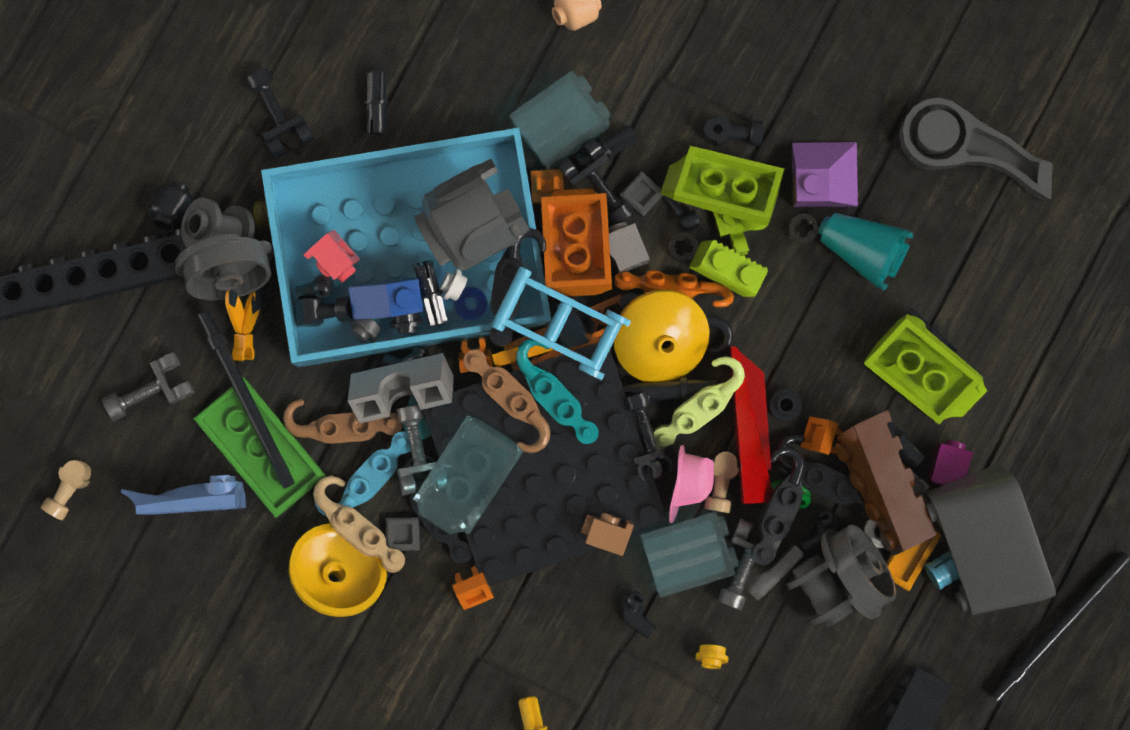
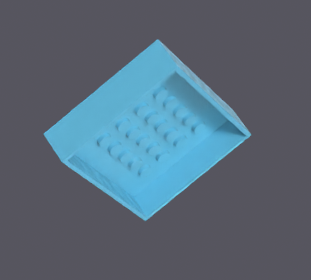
(373, 208)

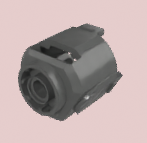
(467, 221)

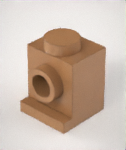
(607, 533)

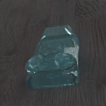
(466, 476)

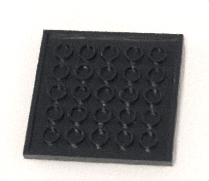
(550, 492)

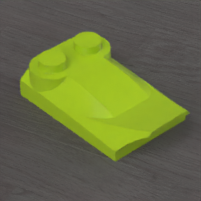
(725, 186)
(925, 370)

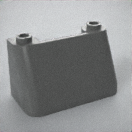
(991, 541)

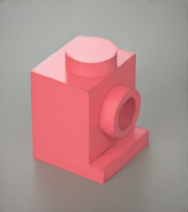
(333, 257)

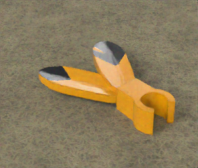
(243, 322)

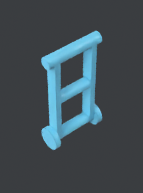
(587, 365)

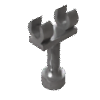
(117, 405)
(410, 417)
(733, 595)

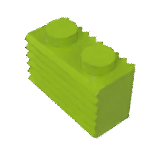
(728, 268)

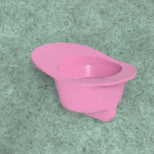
(693, 481)

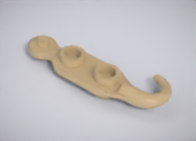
(356, 528)

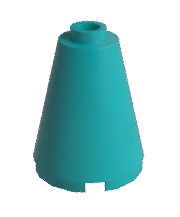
(866, 246)

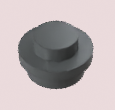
(365, 330)

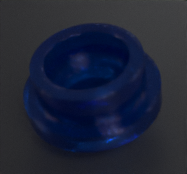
(471, 313)

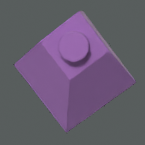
(824, 174)

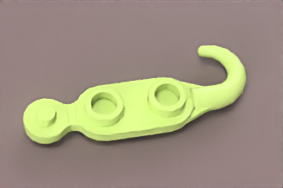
(701, 406)

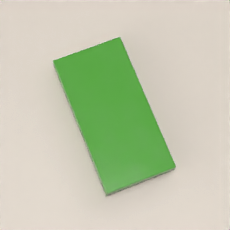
(234, 436)

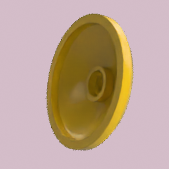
(656, 319)
(326, 553)

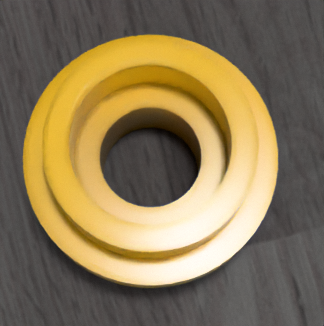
(712, 656)

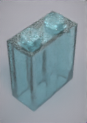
(560, 119)
(689, 554)

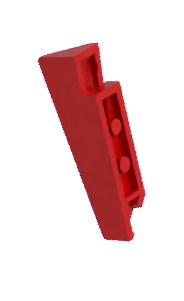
(751, 432)

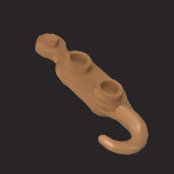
(510, 396)
(339, 427)

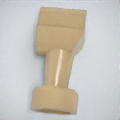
(724, 469)
(73, 476)

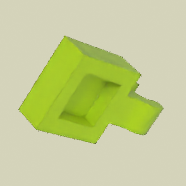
(731, 227)

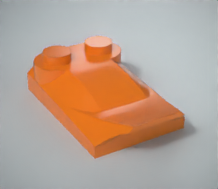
(576, 242)

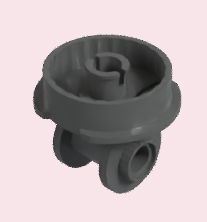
(221, 252)
(858, 567)

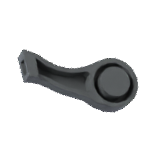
(945, 136)

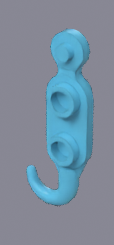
(374, 472)

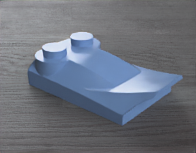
(219, 494)

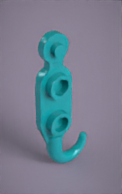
(554, 395)

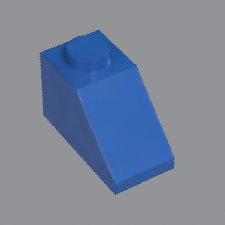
(385, 298)

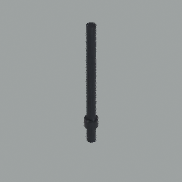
(218, 343)
(1018, 673)

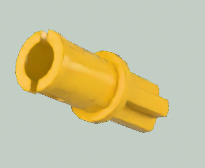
(531, 713)

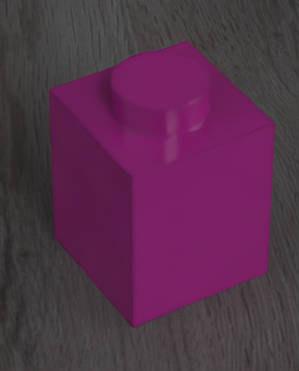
(949, 463)

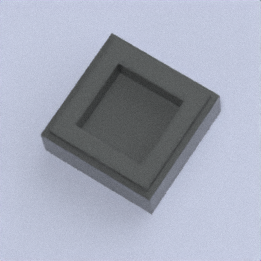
(642, 194)
(403, 533)

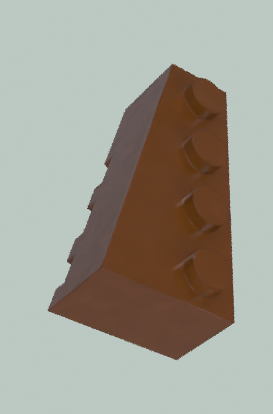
(885, 483)

